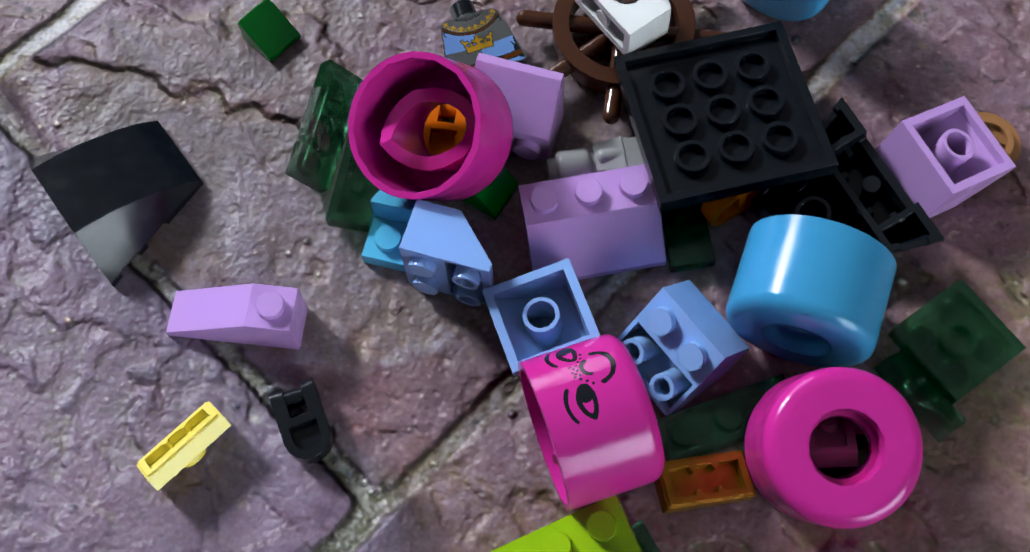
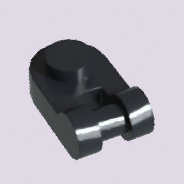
(308, 434)

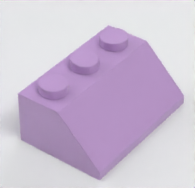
(596, 220)

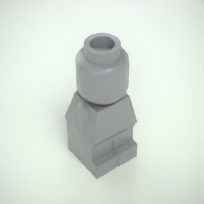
(607, 155)

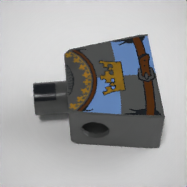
(478, 33)

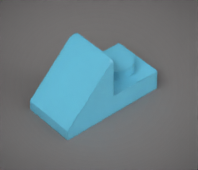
(387, 230)

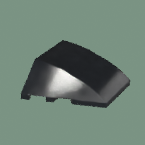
(118, 190)
(859, 193)

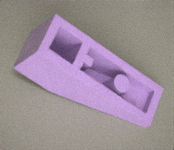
(240, 315)

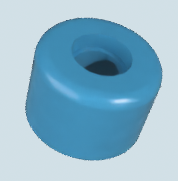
(811, 290)

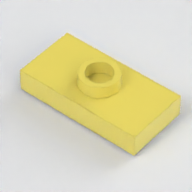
(183, 445)

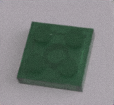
(956, 341)

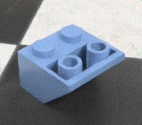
(445, 254)
(681, 345)

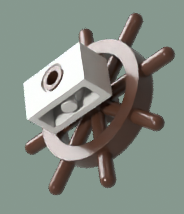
(620, 27)

